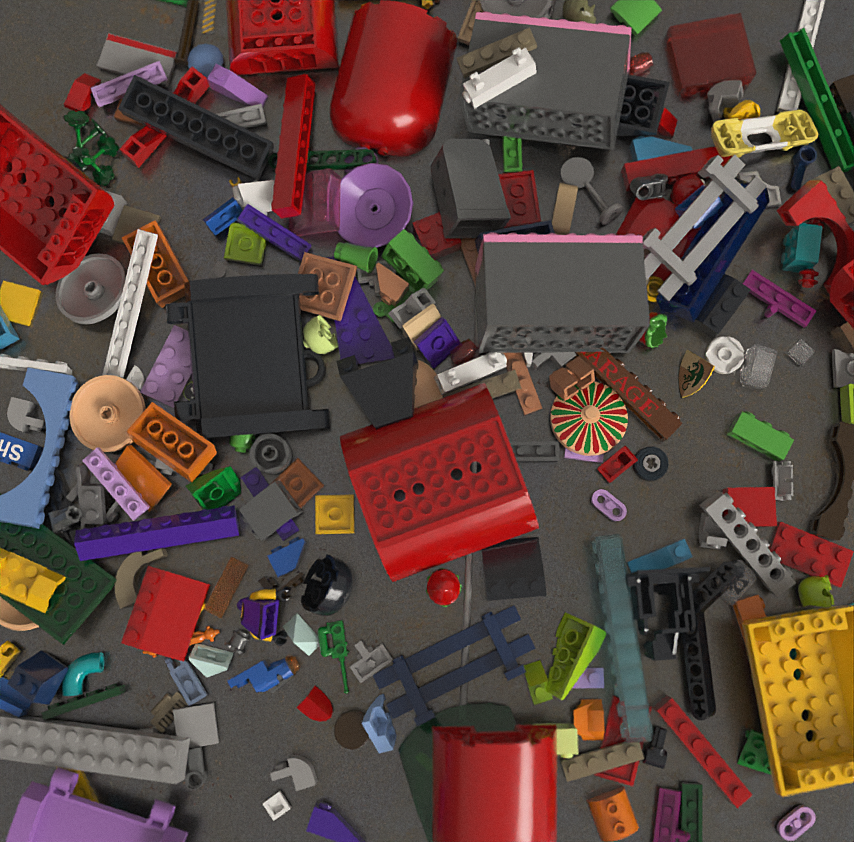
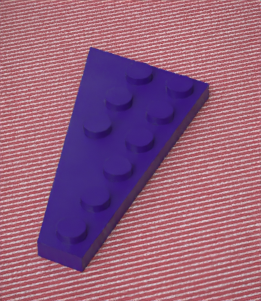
(360, 330)

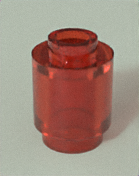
(640, 63)
(463, 352)

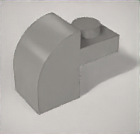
(724, 95)
(411, 307)
(560, 359)
(21, 414)
(709, 534)
(300, 769)

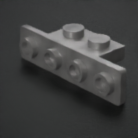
(90, 498)

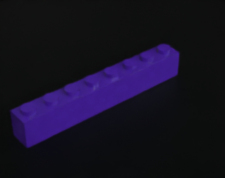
(156, 533)

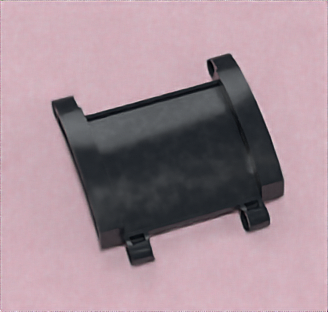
(247, 355)

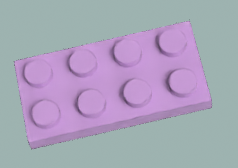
(171, 369)

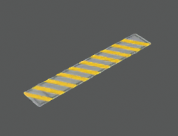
(208, 17)

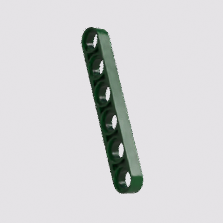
(339, 163)

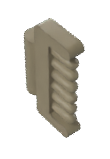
(163, 707)

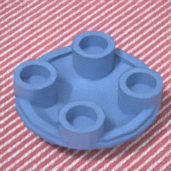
(204, 58)

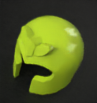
(815, 591)

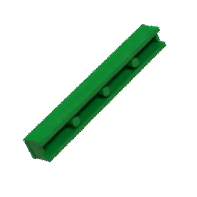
(818, 99)

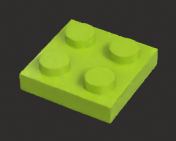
(244, 245)

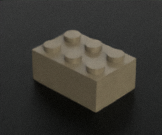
(842, 192)

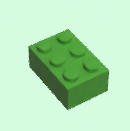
(412, 261)

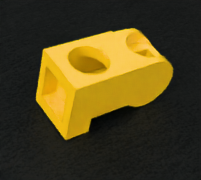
(8, 655)

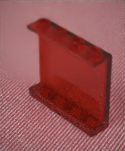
(711, 53)

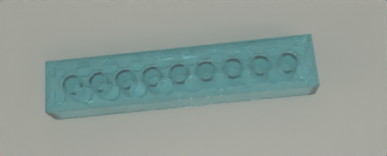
(624, 639)

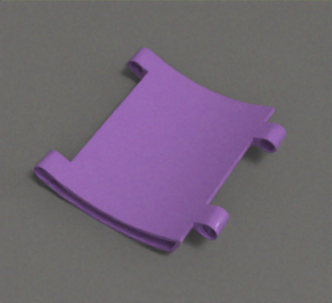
(60, 816)

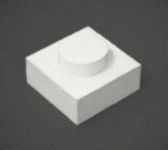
(276, 805)

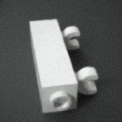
(499, 77)
(470, 372)

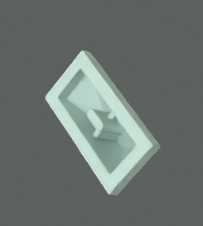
(302, 634)
(210, 659)

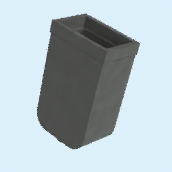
(468, 189)

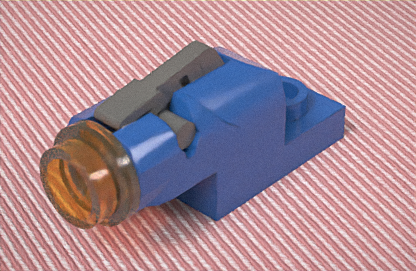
(267, 677)

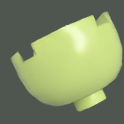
(318, 337)

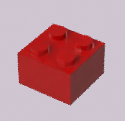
(431, 236)

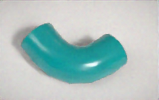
(77, 671)

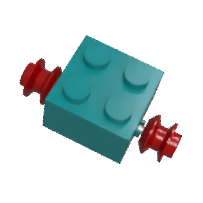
(803, 250)

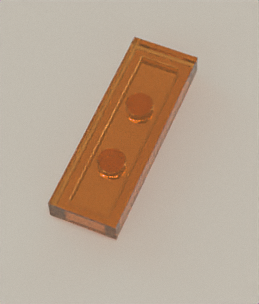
(226, 587)

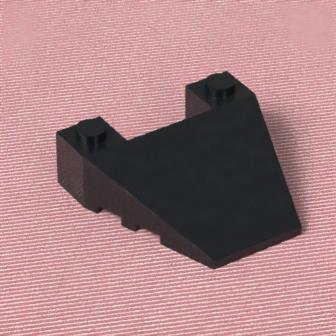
(386, 388)

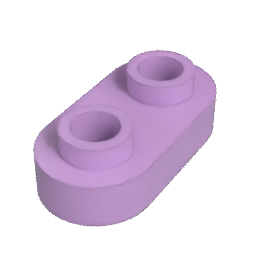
(608, 505)
(797, 825)

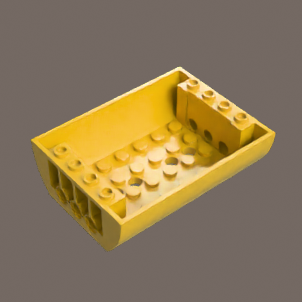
(825, 689)

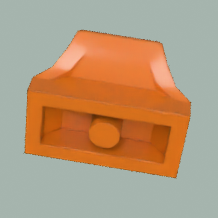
(590, 719)

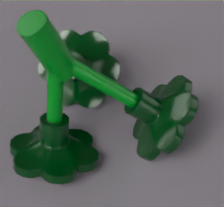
(79, 119)
(102, 173)

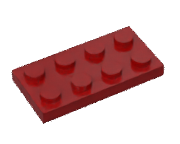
(810, 553)

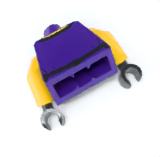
(260, 614)

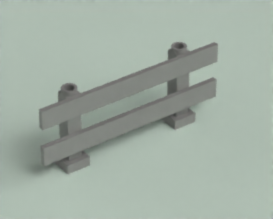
(662, 249)

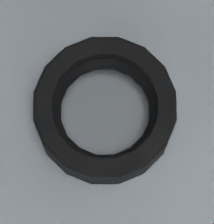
(321, 367)

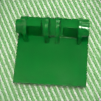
(754, 752)

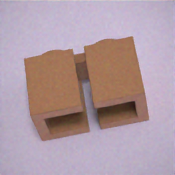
(575, 373)

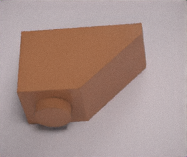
(391, 286)

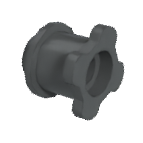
(238, 641)

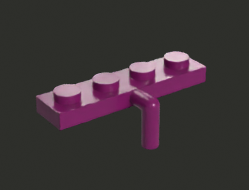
(778, 299)
(668, 816)

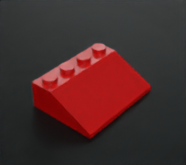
(165, 613)

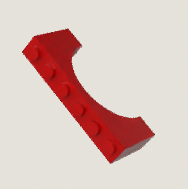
(816, 202)

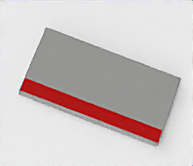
(127, 55)

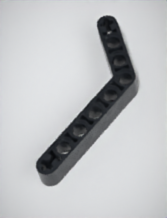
(700, 639)

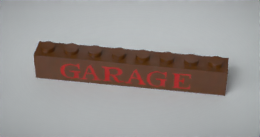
(636, 397)

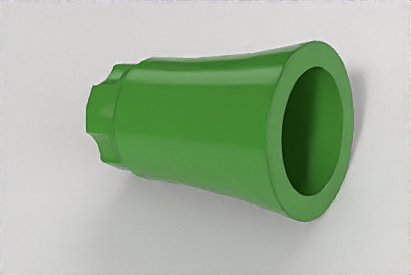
(360, 256)

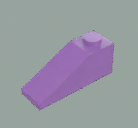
(235, 87)

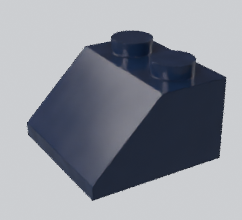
(38, 677)

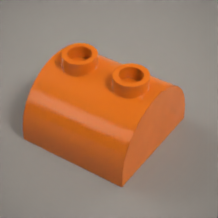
(613, 815)

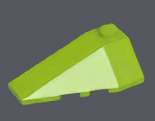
(575, 649)

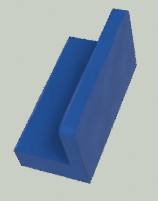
(223, 216)
(12, 700)

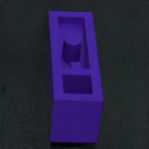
(331, 825)

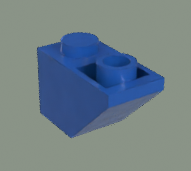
(288, 558)

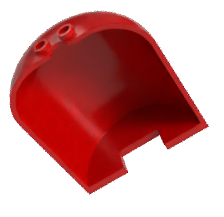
(392, 78)
(495, 784)

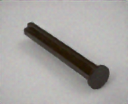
(186, 34)

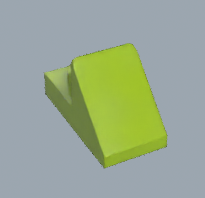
(537, 682)

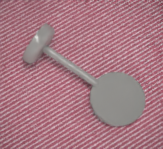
(580, 172)

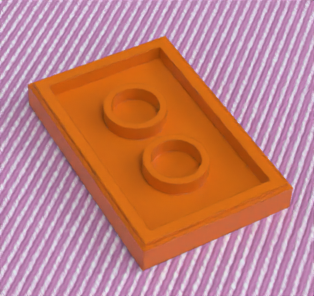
(143, 476)

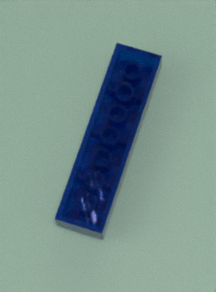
(691, 299)

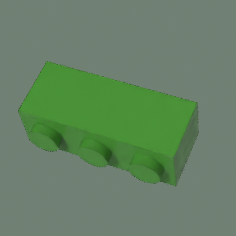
(760, 436)

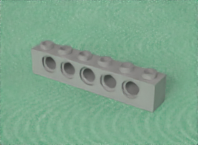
(775, 583)

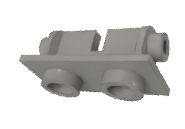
(781, 472)

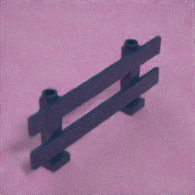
(417, 697)

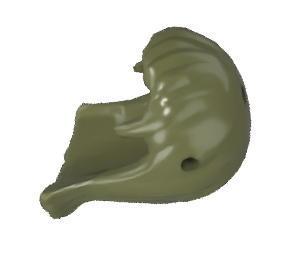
(578, 11)

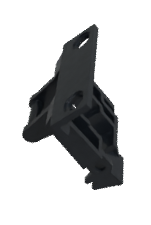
(681, 619)

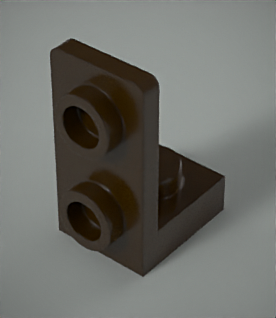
(270, 583)

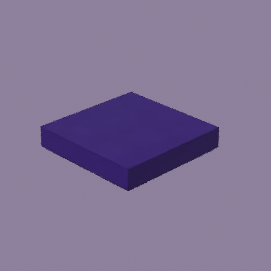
(437, 342)

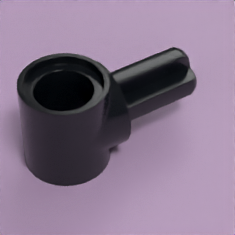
(654, 753)

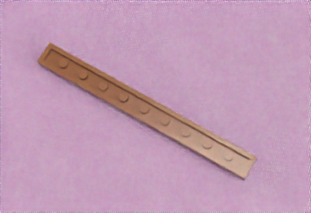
(527, 395)

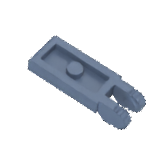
(186, 681)

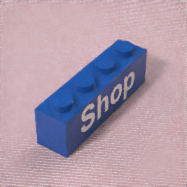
(19, 451)

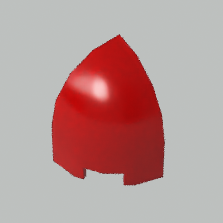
(316, 705)

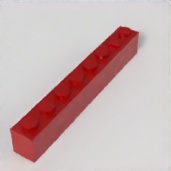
(293, 146)

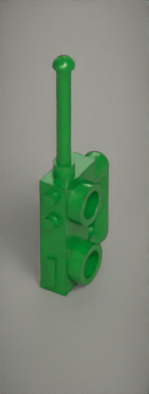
(339, 649)

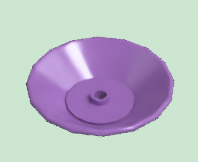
(362, 191)

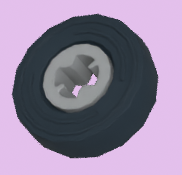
(660, 461)

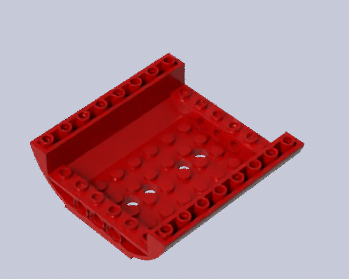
(450, 514)

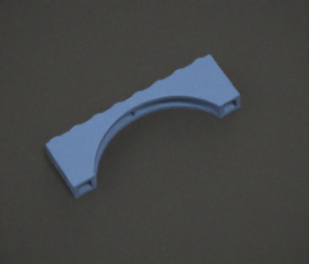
(54, 394)

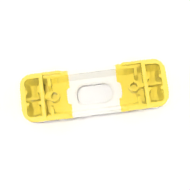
(785, 129)

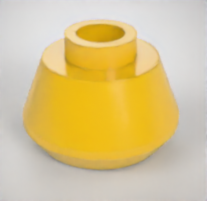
(652, 287)

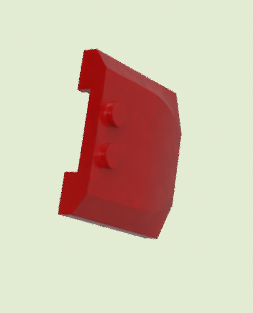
(656, 214)

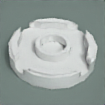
(725, 354)

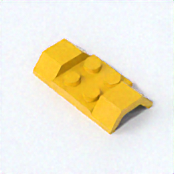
(27, 580)

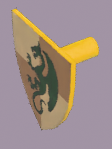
(693, 373)

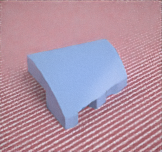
(379, 726)

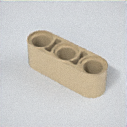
(564, 208)

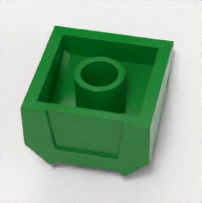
(215, 488)

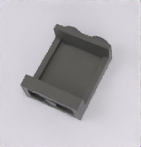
(269, 510)

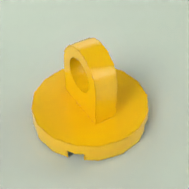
(743, 110)

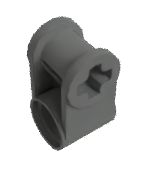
(653, 186)

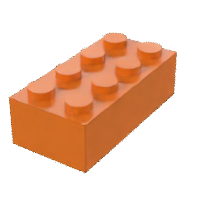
(166, 273)
(172, 442)

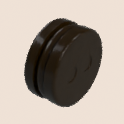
(350, 731)

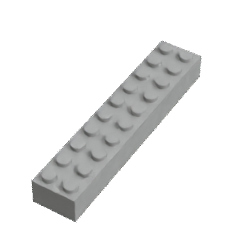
(93, 748)

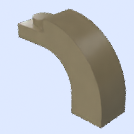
(128, 574)

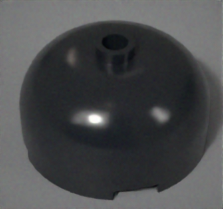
(334, 589)

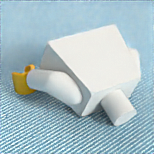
(254, 193)

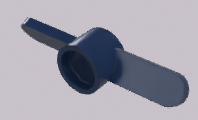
(802, 164)

